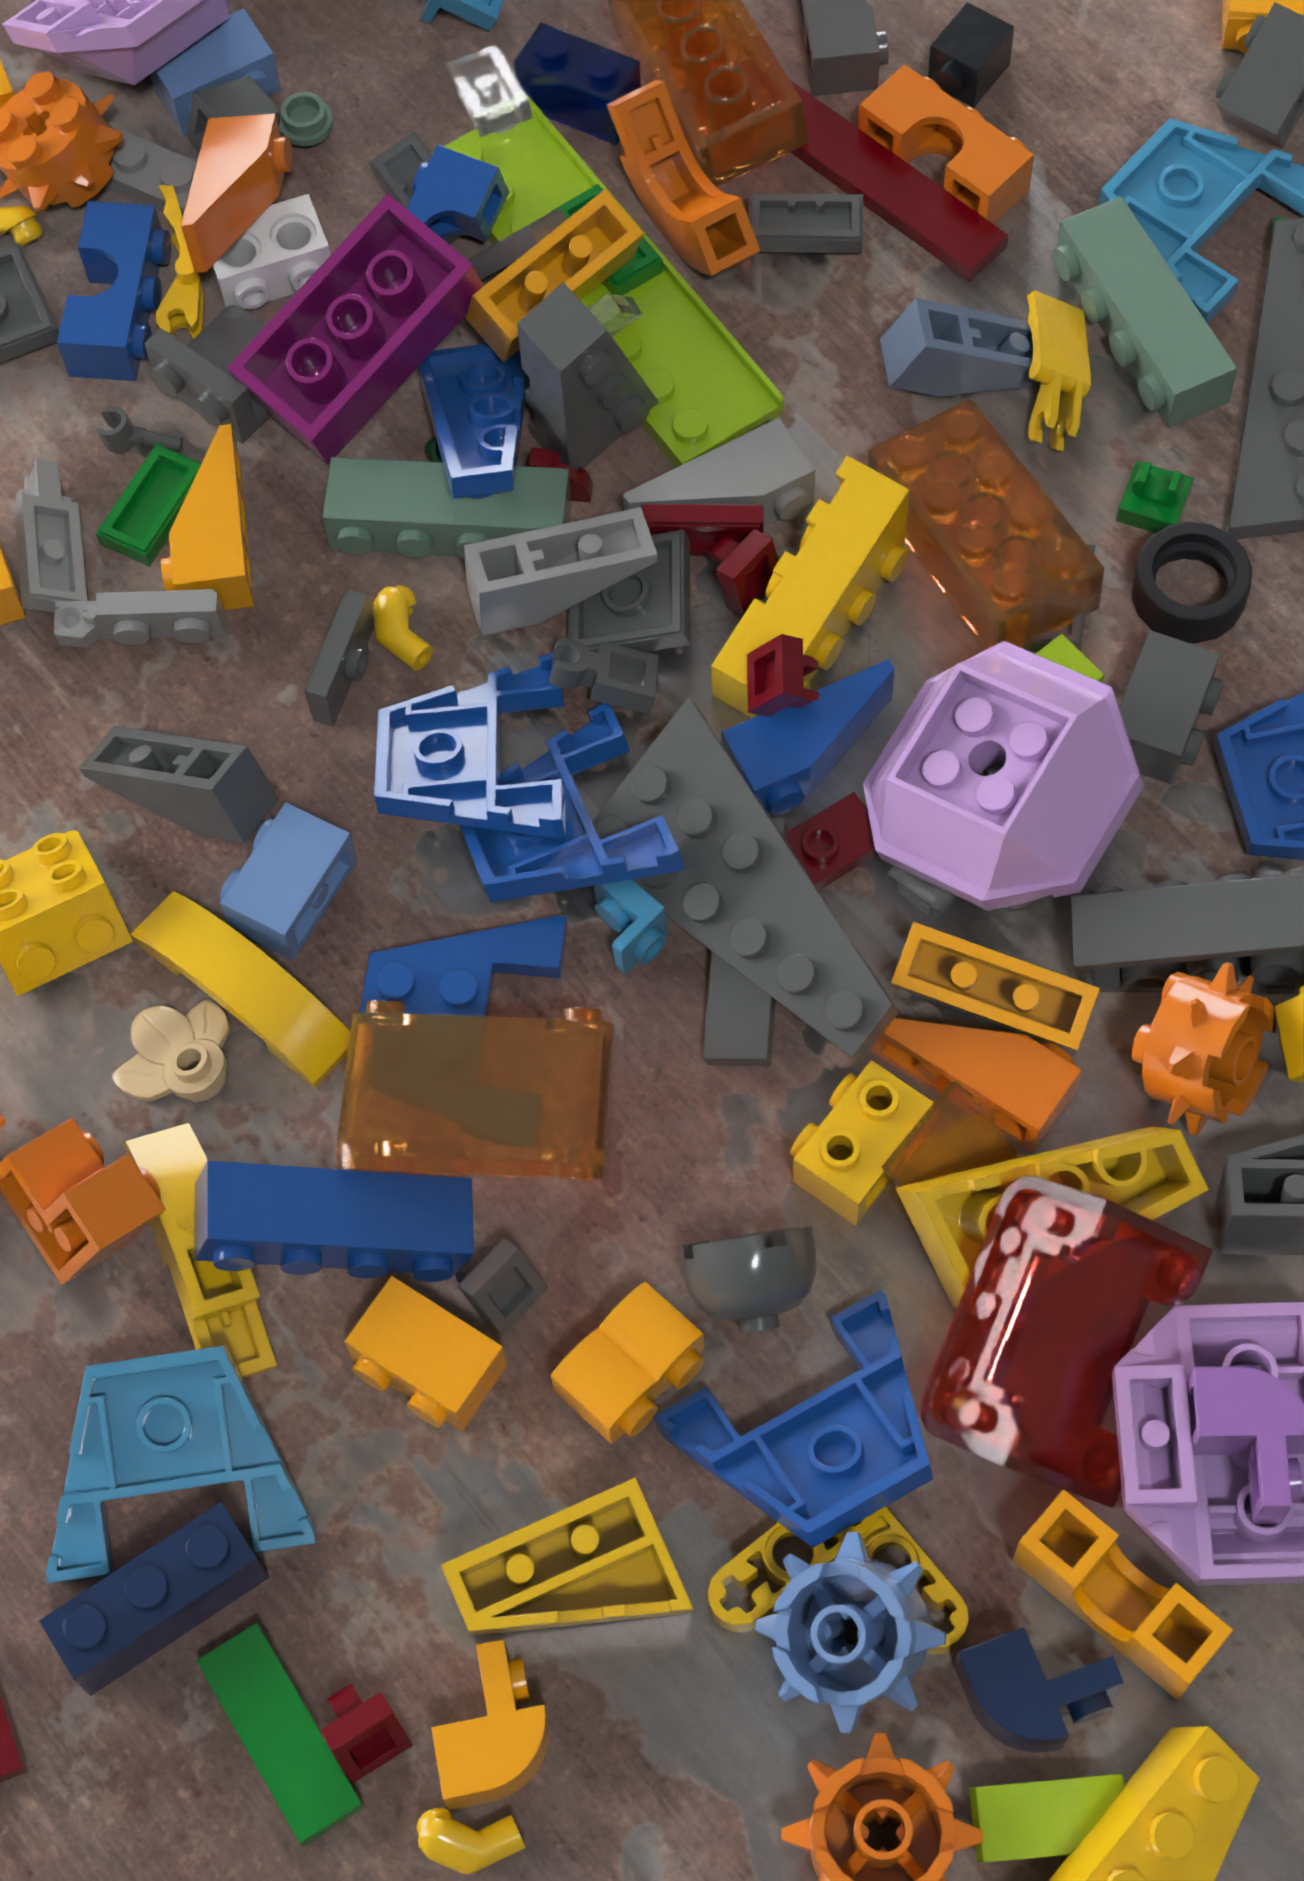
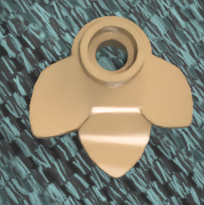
(171, 1049)

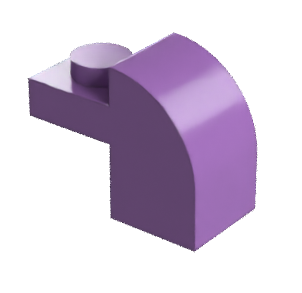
(1255, 1417)

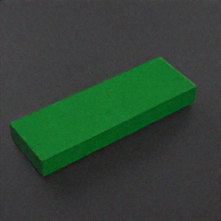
(280, 1734)

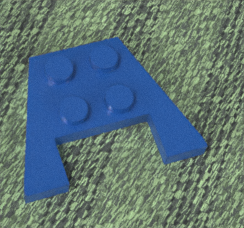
(444, 757)
(1265, 778)
(532, 865)
(459, 971)
(832, 1453)

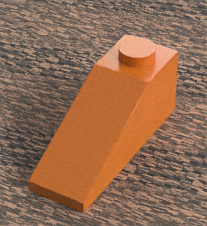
(233, 183)
(1001, 1071)

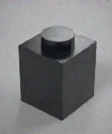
(971, 54)

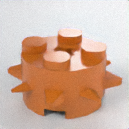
(55, 143)
(1205, 1047)
(881, 1792)

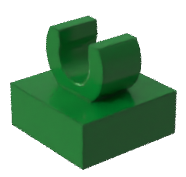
(1154, 497)

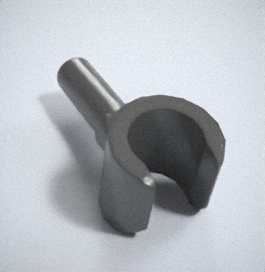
(126, 435)

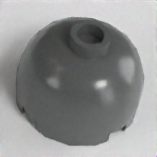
(751, 1275)

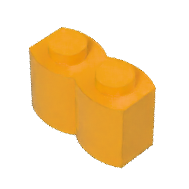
(630, 1363)

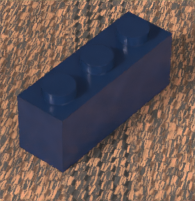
(153, 1599)

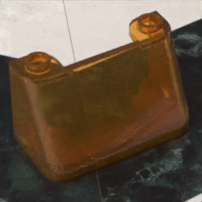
(478, 1094)

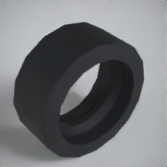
(1199, 543)

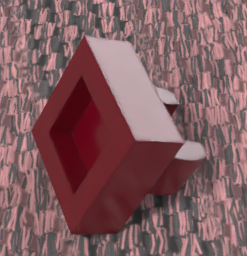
(744, 568)
(778, 675)
(364, 1733)

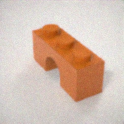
(918, 118)

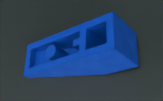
(798, 747)

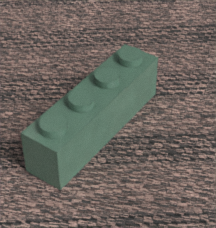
(1144, 313)
(413, 512)

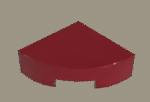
(580, 480)

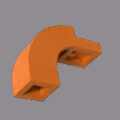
(690, 212)

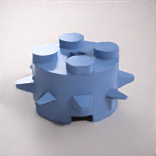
(813, 1623)

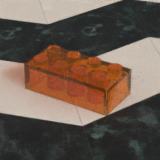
(720, 80)
(989, 529)

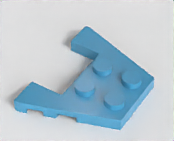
(1185, 190)
(165, 1429)

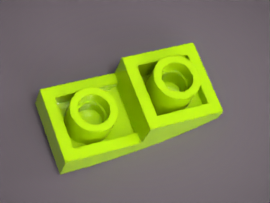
(1040, 1816)

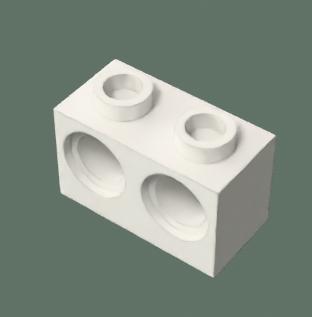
(272, 255)

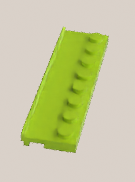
(678, 346)

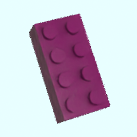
(357, 328)

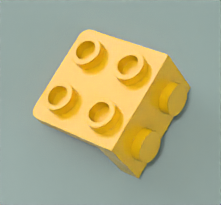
(54, 912)

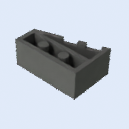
(579, 380)
(1263, 1200)

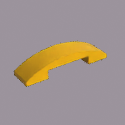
(247, 985)

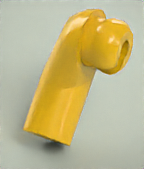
(21, 223)
(392, 627)
(463, 1847)

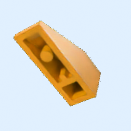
(211, 530)

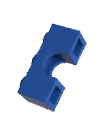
(458, 194)
(107, 331)

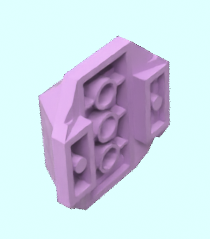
(115, 37)
(1036, 820)
(1201, 1503)

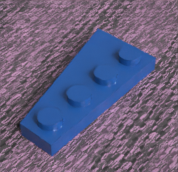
(475, 416)

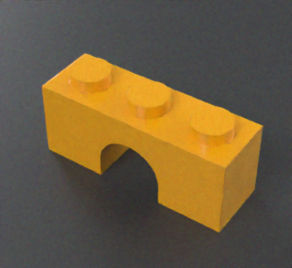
(1151, 1625)

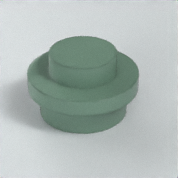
(305, 119)

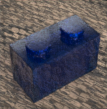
(575, 80)

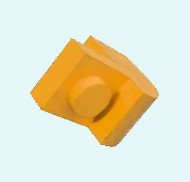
(494, 1753)

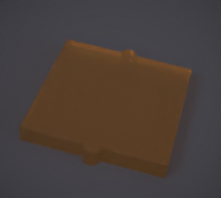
(948, 1140)

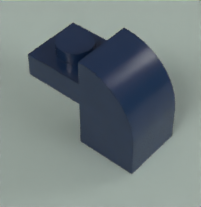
(1018, 1703)

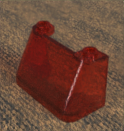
(1044, 1328)

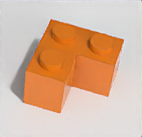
(73, 1202)

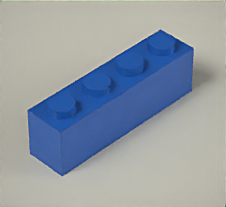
(332, 1220)

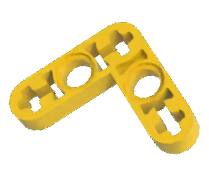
(877, 1532)

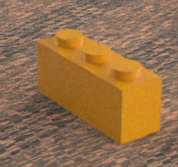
(577, 252)
(995, 987)

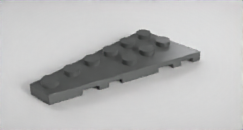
(1271, 457)
(746, 886)

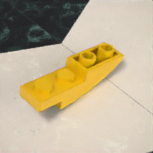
(215, 1302)

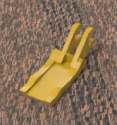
(186, 296)
(1060, 365)

